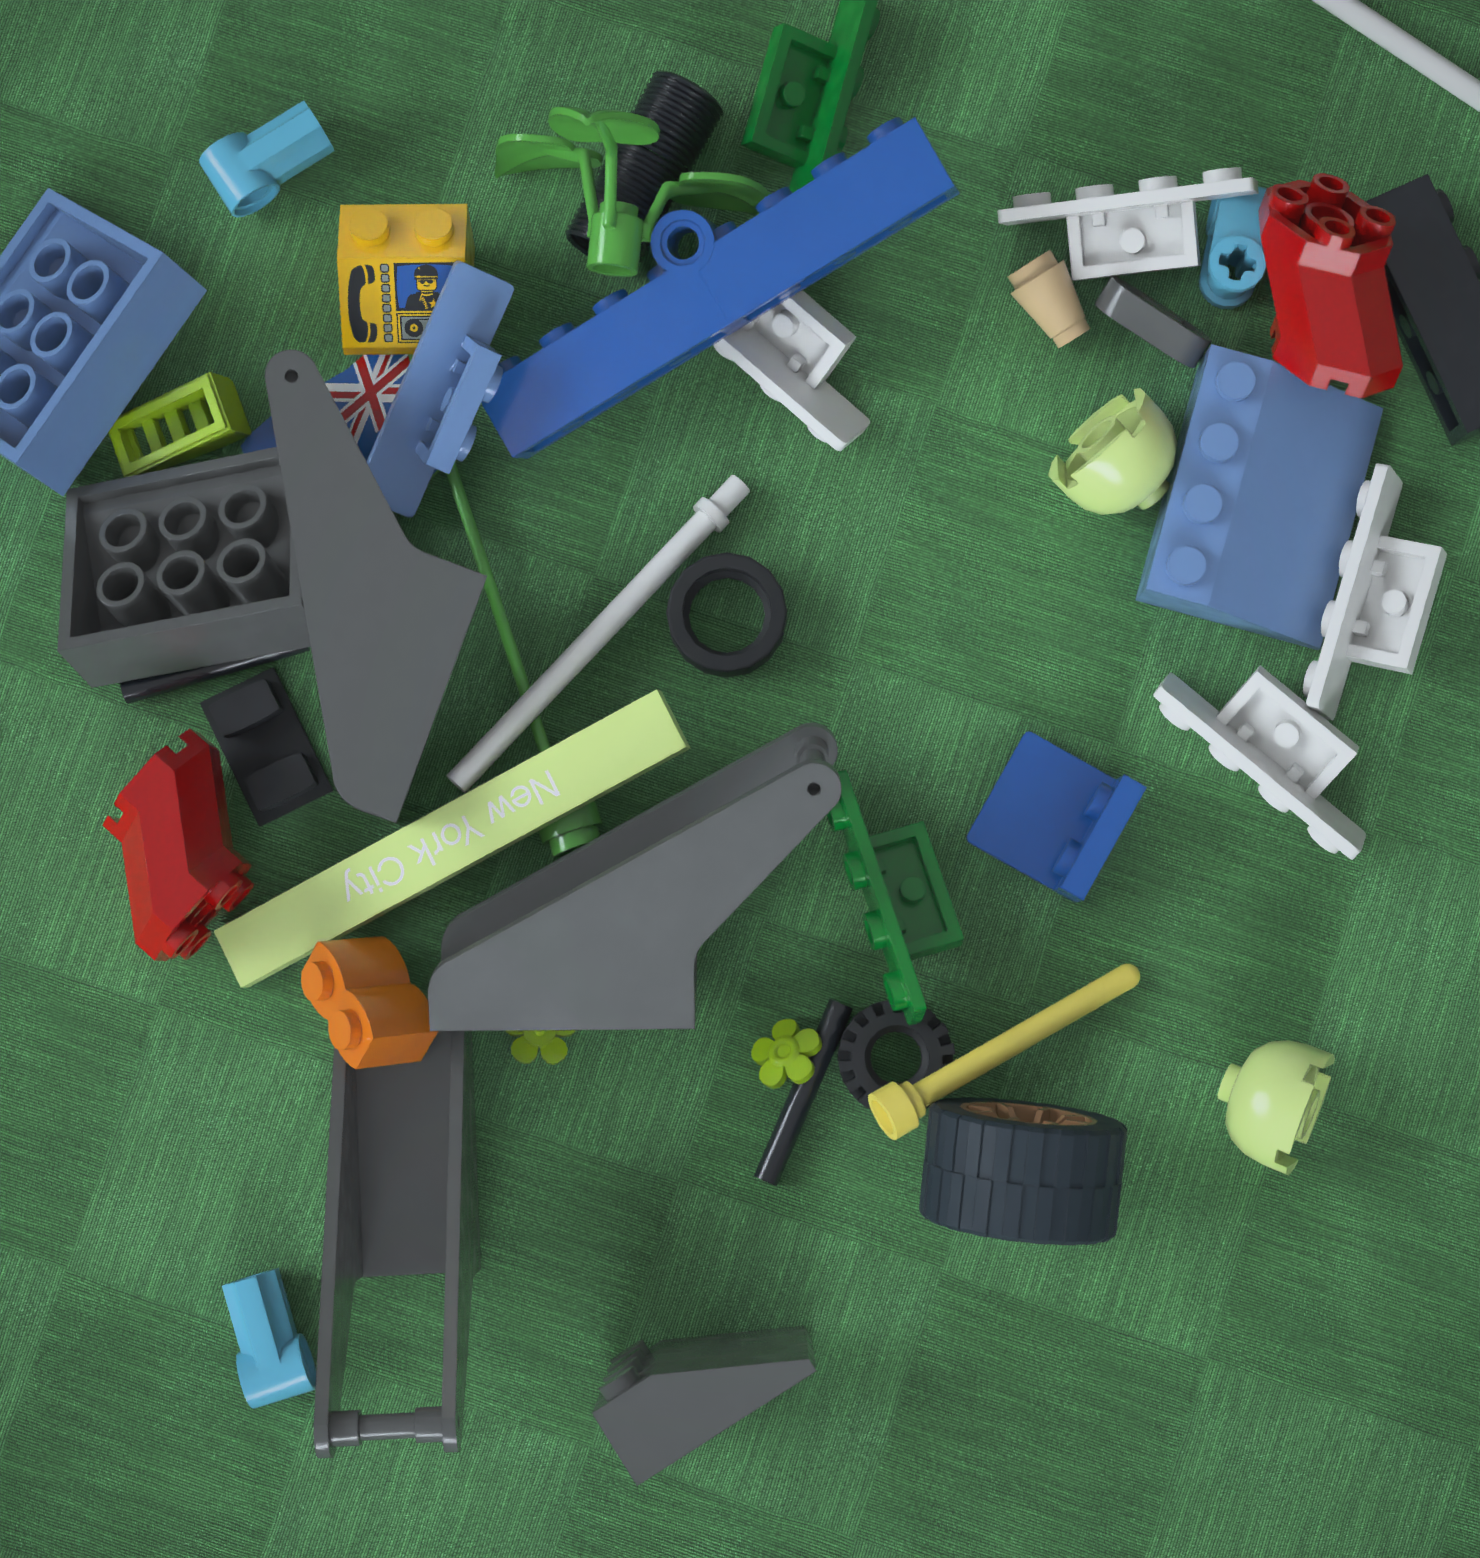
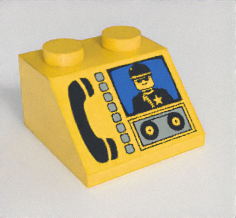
(394, 270)

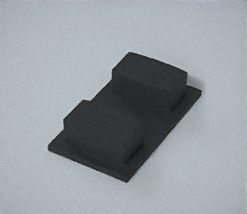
(266, 746)

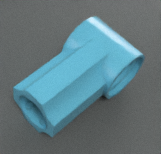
(253, 166)
(272, 1356)

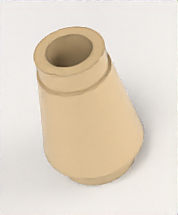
(1050, 298)

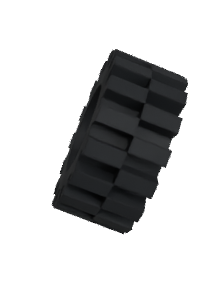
(868, 1027)

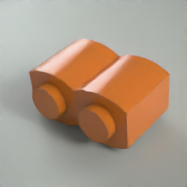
(368, 1002)

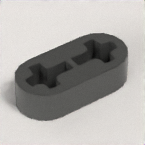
(1153, 322)

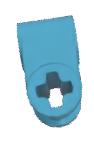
(1232, 241)

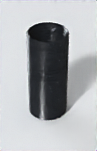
(685, 123)

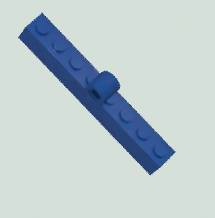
(719, 288)

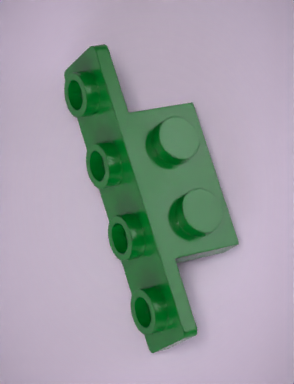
(808, 90)
(904, 895)

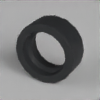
(716, 568)

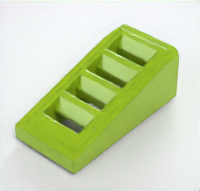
(226, 428)

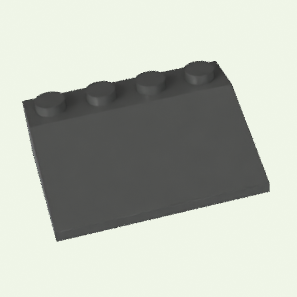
(179, 570)
(693, 1388)

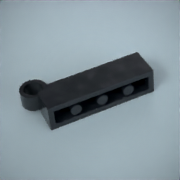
(1436, 302)

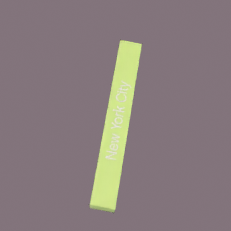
(453, 838)

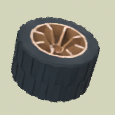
(1022, 1171)

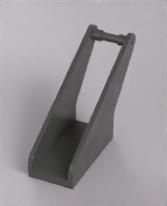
(375, 606)
(620, 921)
(399, 1206)

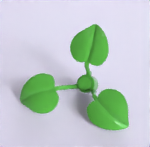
(615, 228)

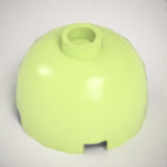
(1119, 457)
(1275, 1100)

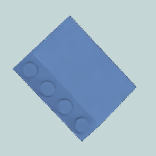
(78, 333)
(1259, 499)

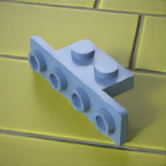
(442, 388)

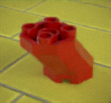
(1330, 285)
(178, 849)

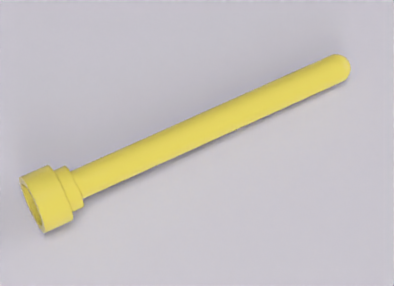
(902, 1105)

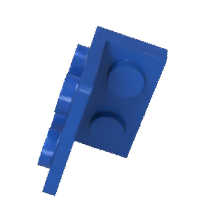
(1054, 817)

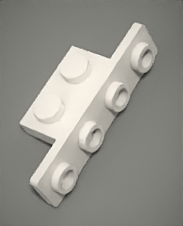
(1133, 229)
(791, 357)
(1380, 601)
(1278, 745)

